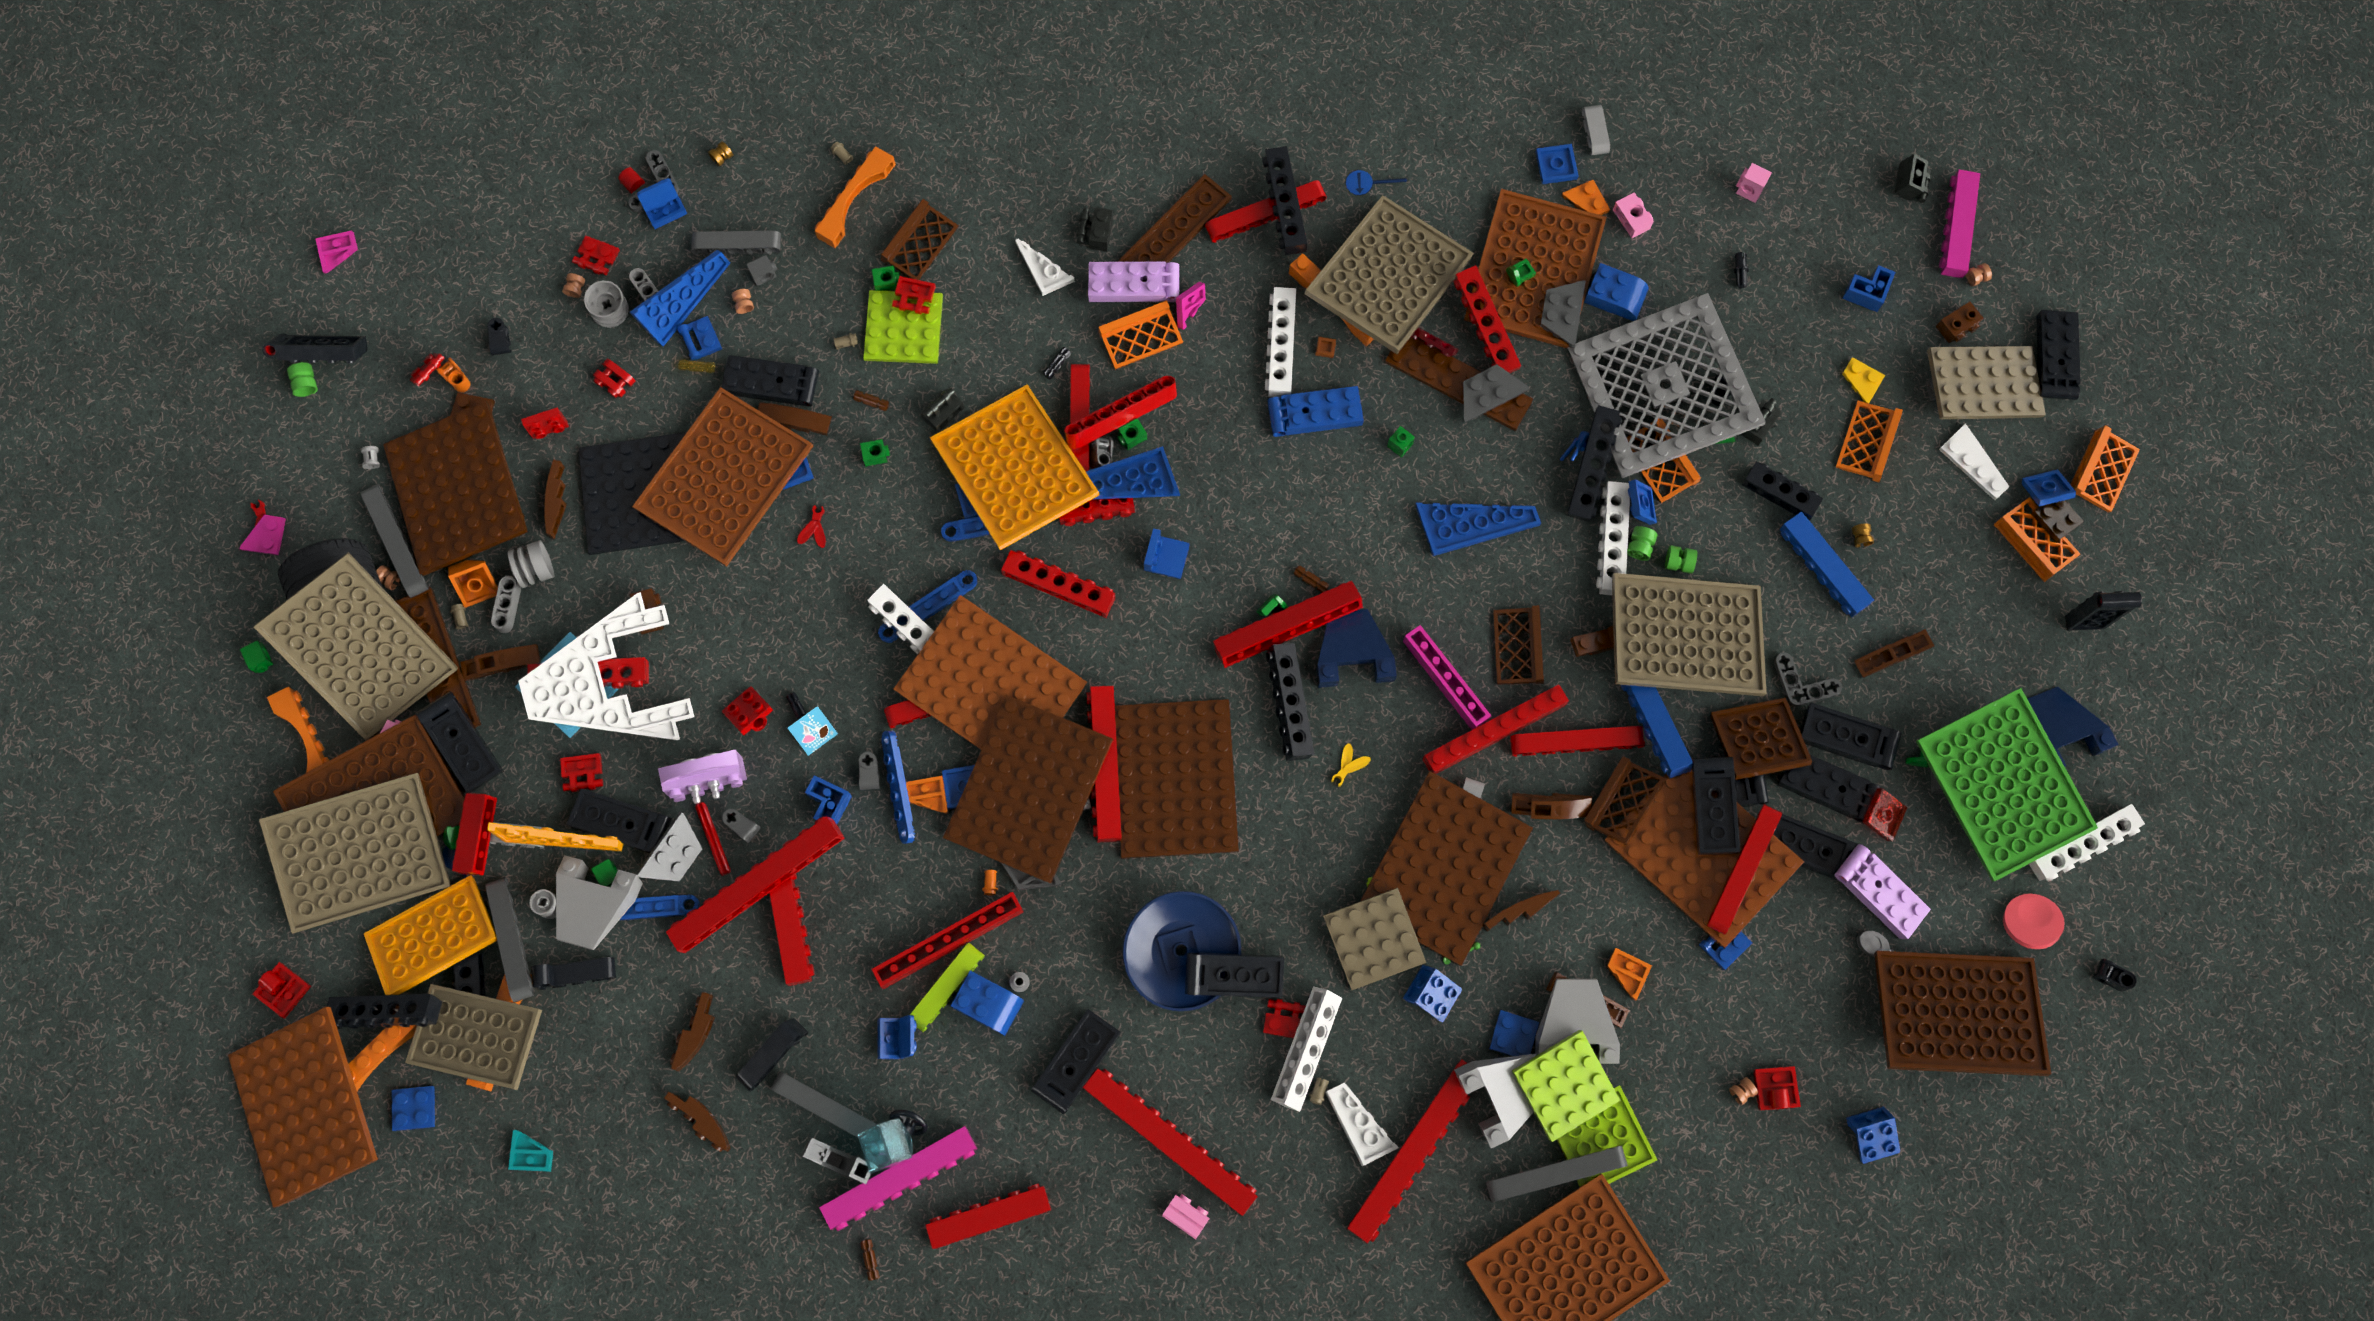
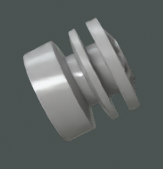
(602, 295)
(535, 562)

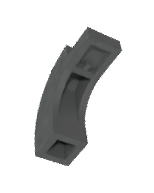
(836, 1160)

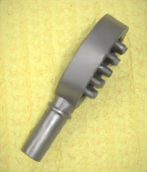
(1872, 941)

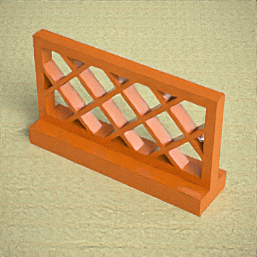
(1134, 320)
(1885, 444)
(2092, 458)
(1682, 463)
(2028, 547)

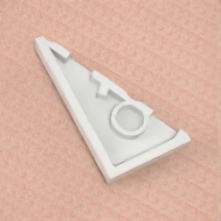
(1045, 273)

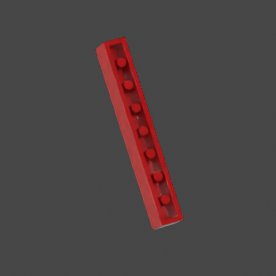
(1288, 624)
(1495, 730)
(1107, 783)
(947, 940)

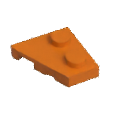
(1587, 198)
(928, 793)
(1629, 972)

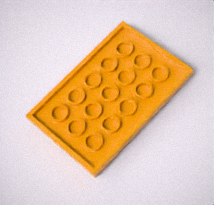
(430, 936)

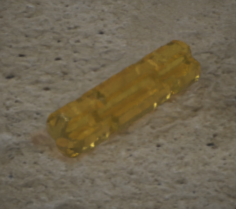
(696, 366)

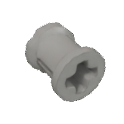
(368, 451)

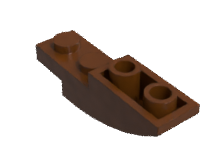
(1593, 642)
(500, 661)
(1551, 807)
(691, 1041)
(705, 1125)

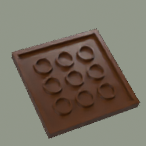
(1761, 738)

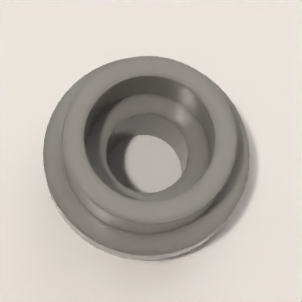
(1019, 988)

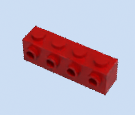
(1099, 509)
(473, 834)

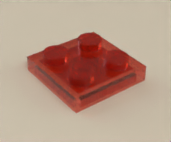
(1885, 814)

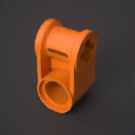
(452, 373)

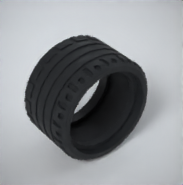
(313, 559)

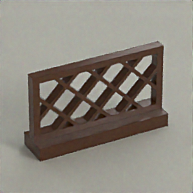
(907, 230)
(1535, 645)
(1610, 792)

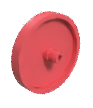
(2033, 921)

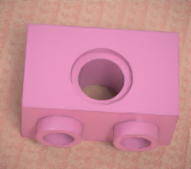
(1752, 182)
(1633, 225)

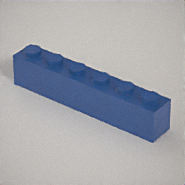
(1826, 564)
(1659, 730)

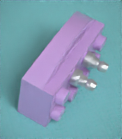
(701, 774)

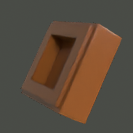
(1325, 347)

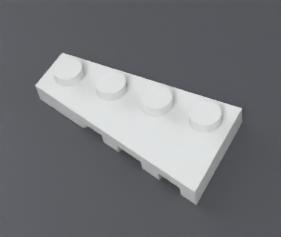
(1972, 459)
(1359, 1125)

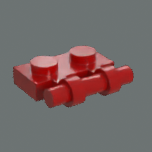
(596, 250)
(914, 289)
(422, 374)
(579, 766)
(1282, 1025)

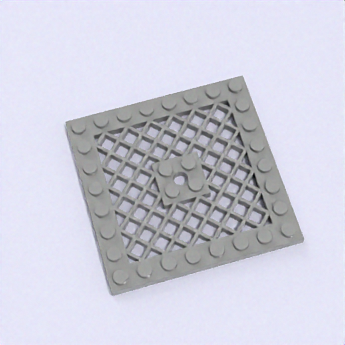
(1651, 326)

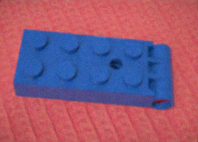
(1325, 410)

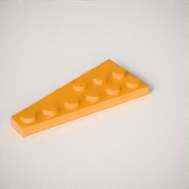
(548, 837)

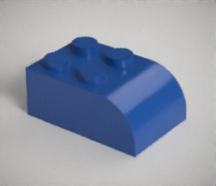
(1617, 292)
(987, 1003)

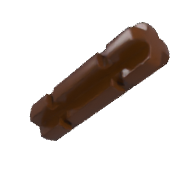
(871, 400)
(1311, 579)
(869, 1259)

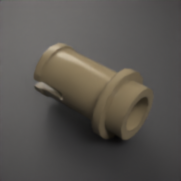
(839, 150)
(846, 341)
(459, 616)
(1319, 1091)

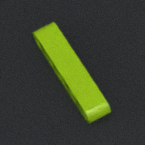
(946, 985)

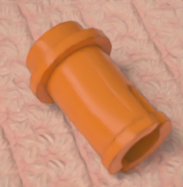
(990, 883)

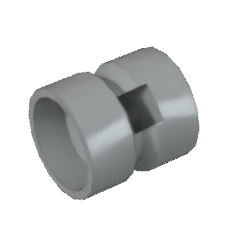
(544, 903)

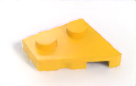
(1863, 379)

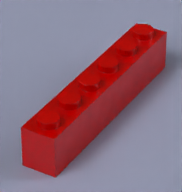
(791, 933)
(988, 1217)

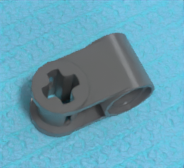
(1101, 449)
(868, 775)
(742, 826)

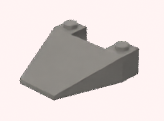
(588, 909)
(1575, 1007)
(1504, 1093)

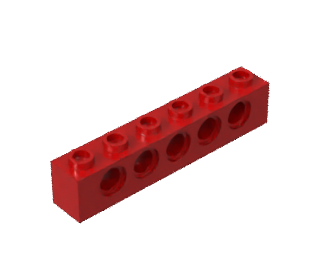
(1472, 277)
(1064, 592)
(638, 666)

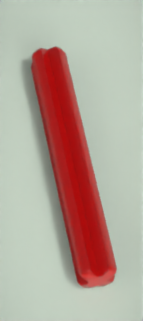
(712, 838)

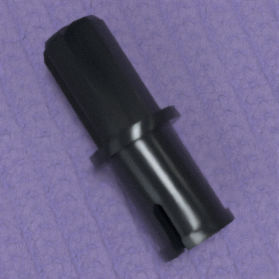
(1741, 270)

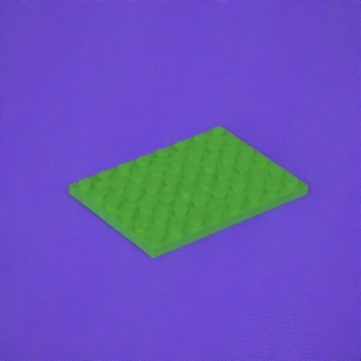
(2006, 784)

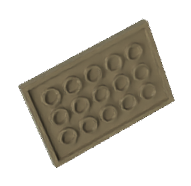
(1986, 382)
(476, 1038)

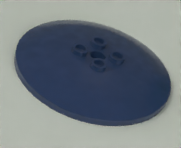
(1159, 929)

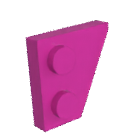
(335, 249)
(1189, 302)
(265, 536)

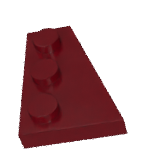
(1431, 341)

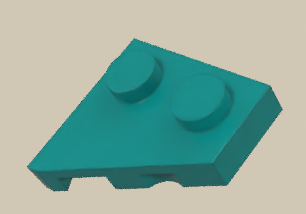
(529, 1154)

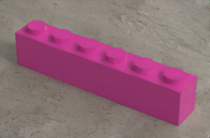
(1960, 223)
(1446, 678)

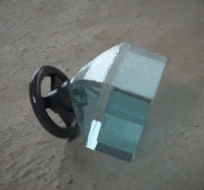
(891, 1140)

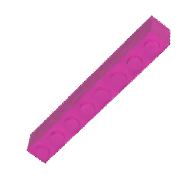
(898, 1178)

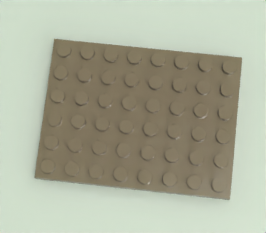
(1389, 274)
(1688, 634)
(356, 646)
(355, 853)

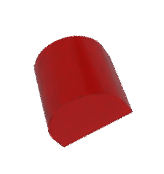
(630, 179)

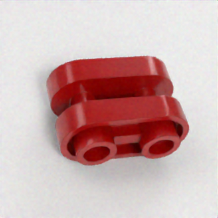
(614, 389)

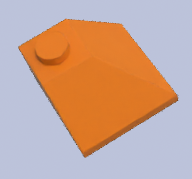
(472, 581)

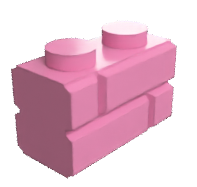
(1186, 1216)

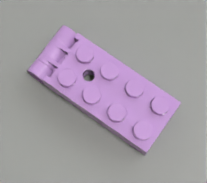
(1124, 281)
(1882, 892)

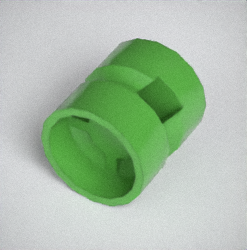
(302, 379)
(1641, 543)
(1681, 559)

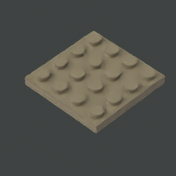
(1374, 938)

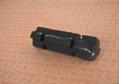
(1056, 363)
(796, 705)

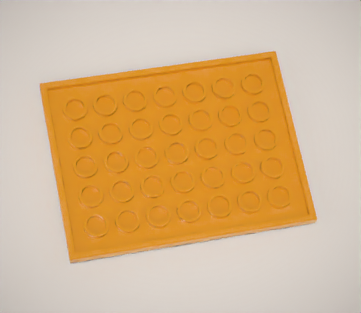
(1014, 467)

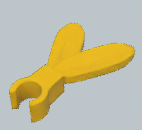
(1348, 765)

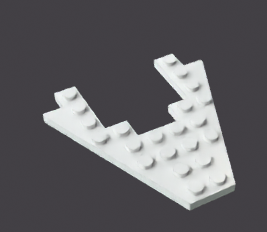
(571, 689)

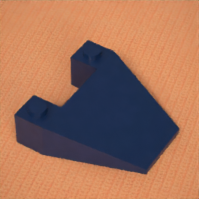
(1351, 642)
(2069, 722)

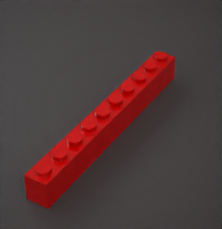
(755, 884)
(1170, 1142)
(1409, 1159)

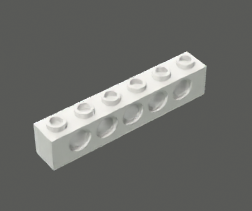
(1281, 297)
(1619, 492)
(885, 596)
(2126, 817)
(1306, 1048)

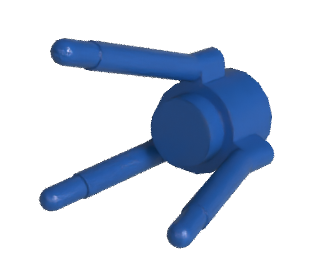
(1580, 444)

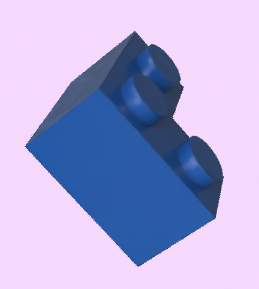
(1870, 292)
(832, 798)

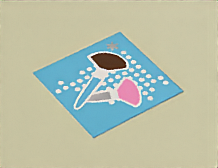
(812, 730)

